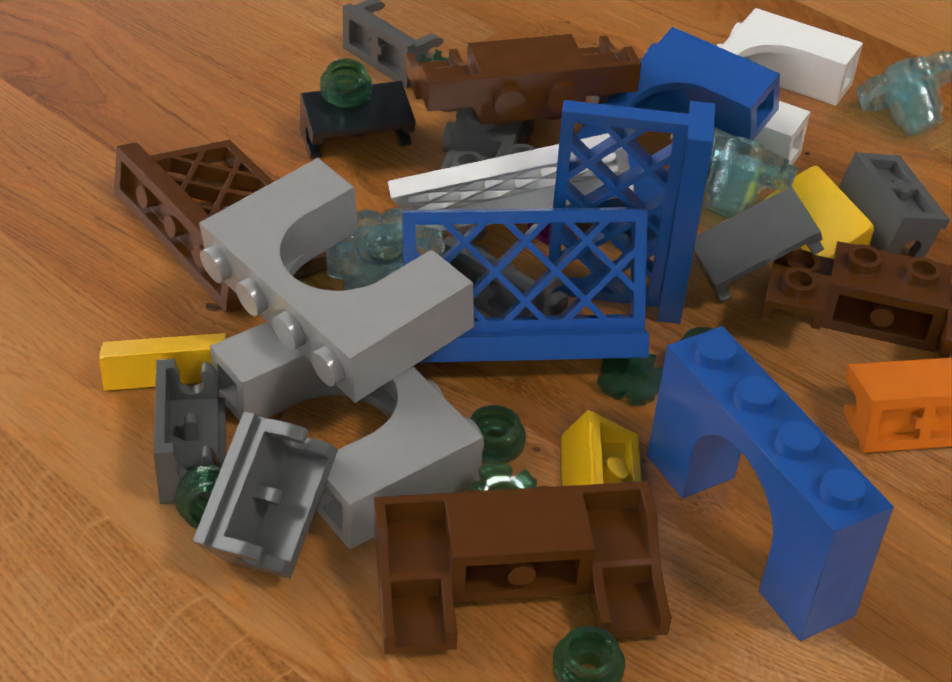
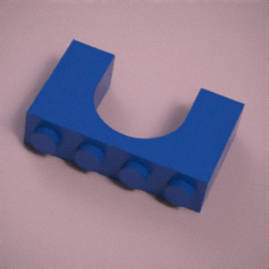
(689, 70)
(821, 505)

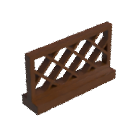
(172, 215)

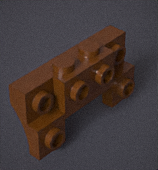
(523, 77)
(867, 294)
(517, 547)

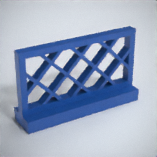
(679, 203)
(540, 335)

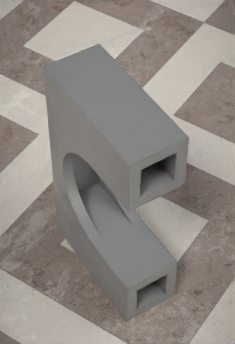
(349, 335)
(417, 451)

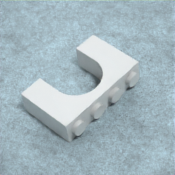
(808, 63)

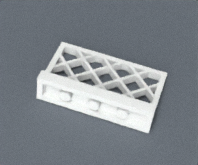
(502, 182)

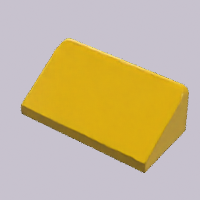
(831, 211)
(133, 362)
(599, 452)

